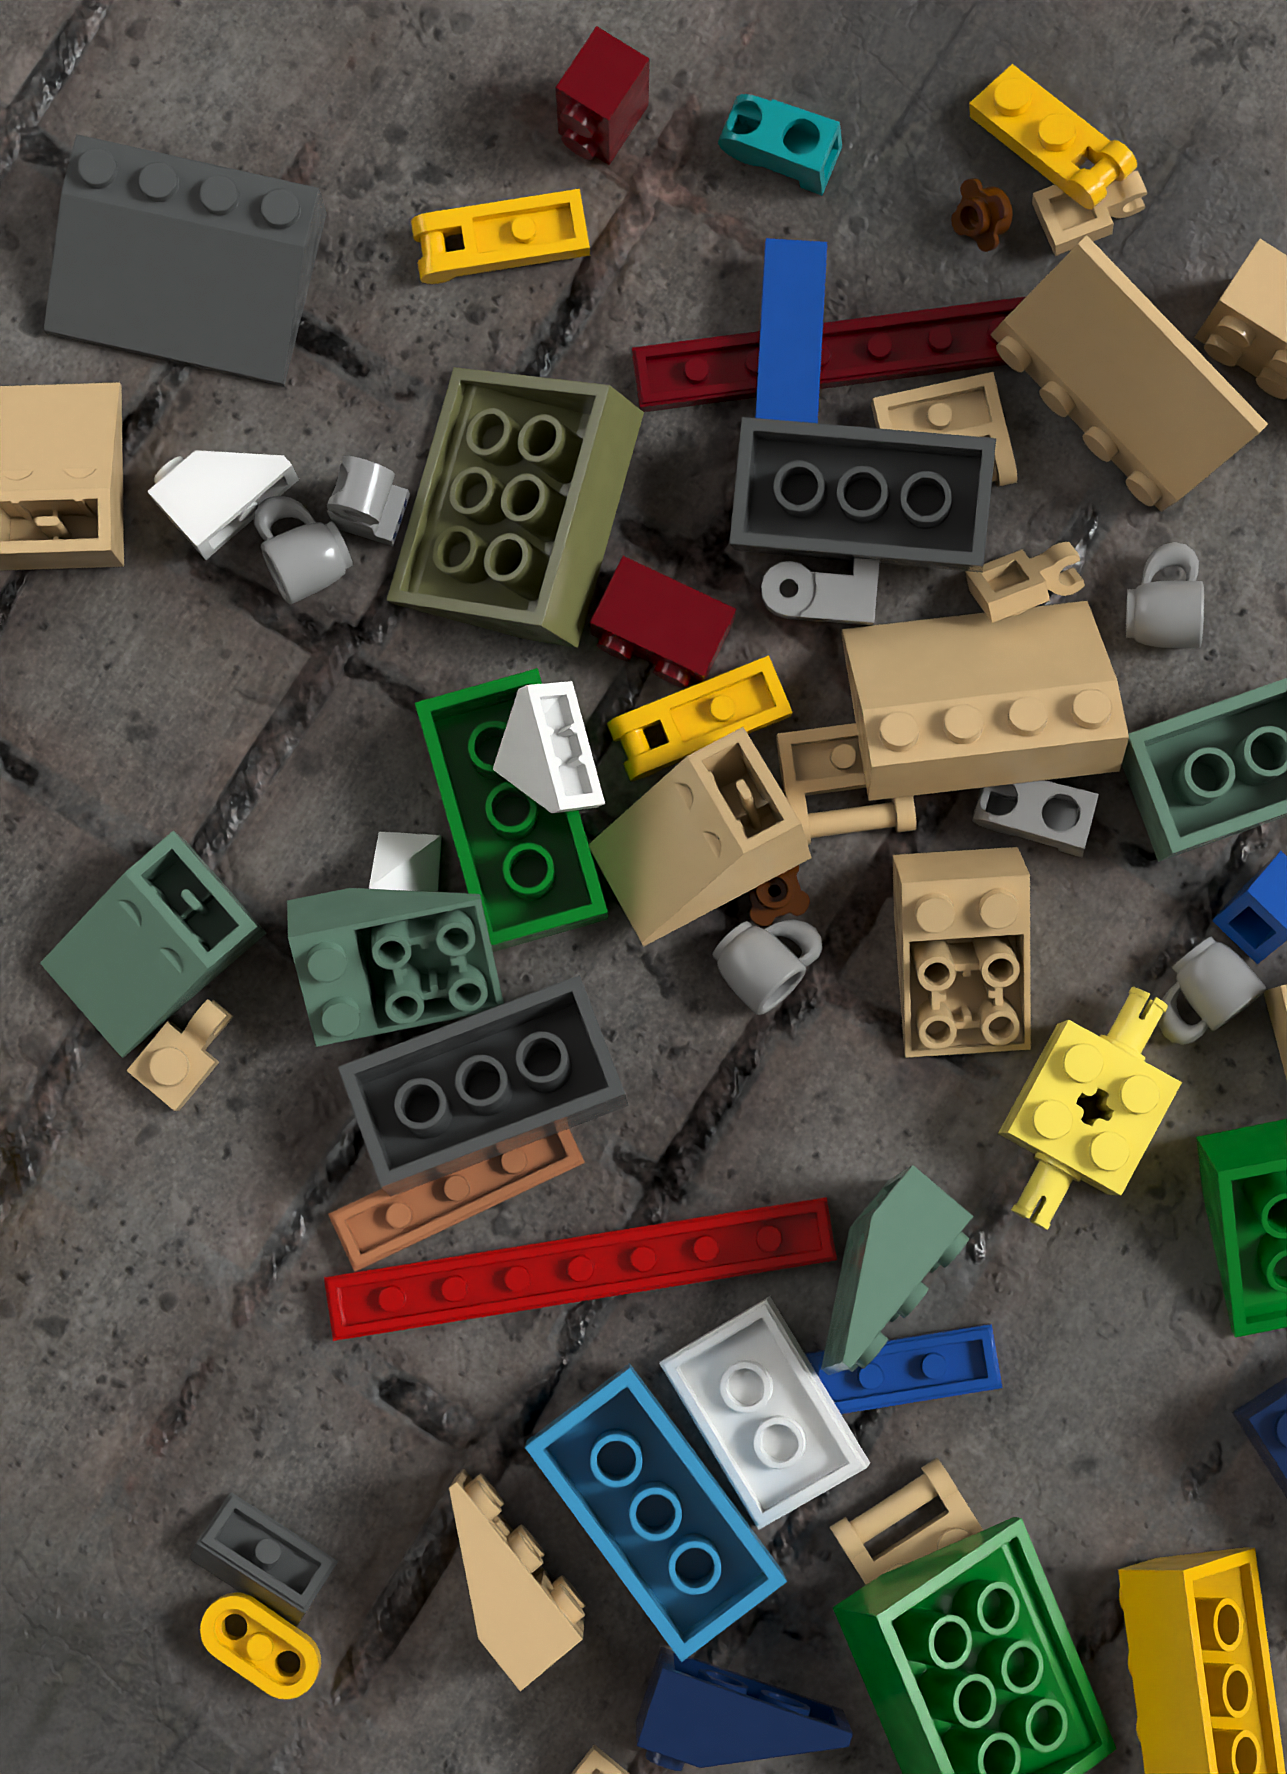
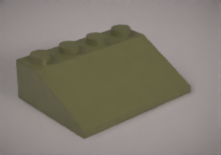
(517, 504)

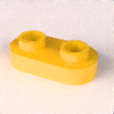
(257, 1651)

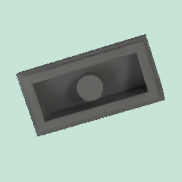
(263, 1559)

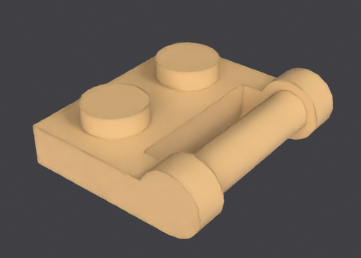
(956, 408)
(832, 762)
(943, 1530)

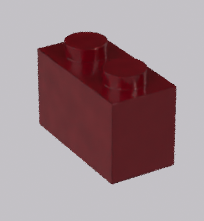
(602, 96)
(661, 623)

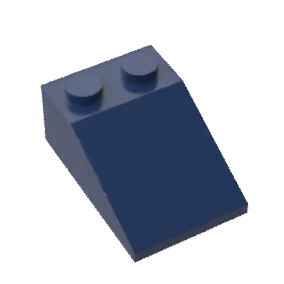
(723, 1717)

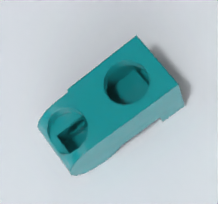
(782, 140)

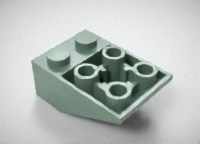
(151, 944)
(390, 960)
(887, 1254)

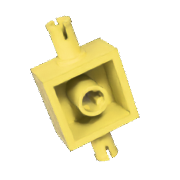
(1128, 1094)

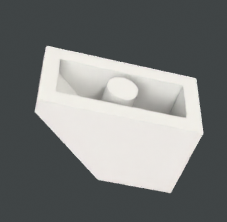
(218, 492)

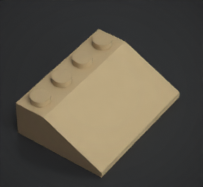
(1125, 377)
(984, 701)

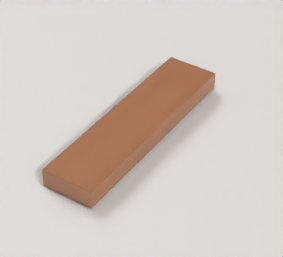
(387, 1224)

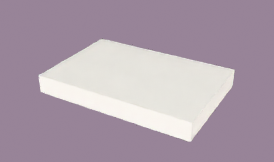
(764, 1413)

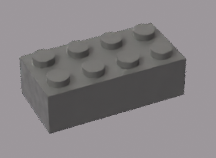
(862, 494)
(483, 1086)

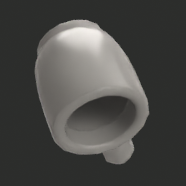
(303, 557)
(1167, 611)
(761, 966)
(1215, 986)

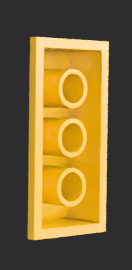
(1201, 1664)

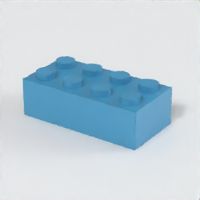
(655, 1512)

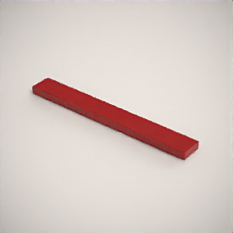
(579, 1268)

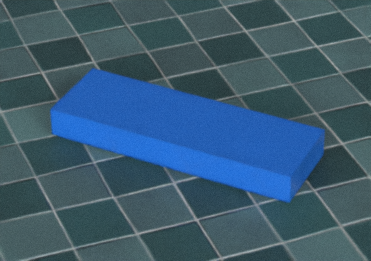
(791, 330)
(917, 1370)

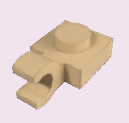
(1069, 222)
(1019, 583)
(178, 1059)

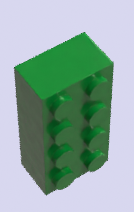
(511, 850)

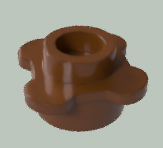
(982, 214)
(791, 899)

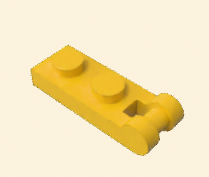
(1051, 137)
(501, 235)
(700, 716)

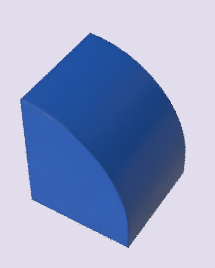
(1258, 911)

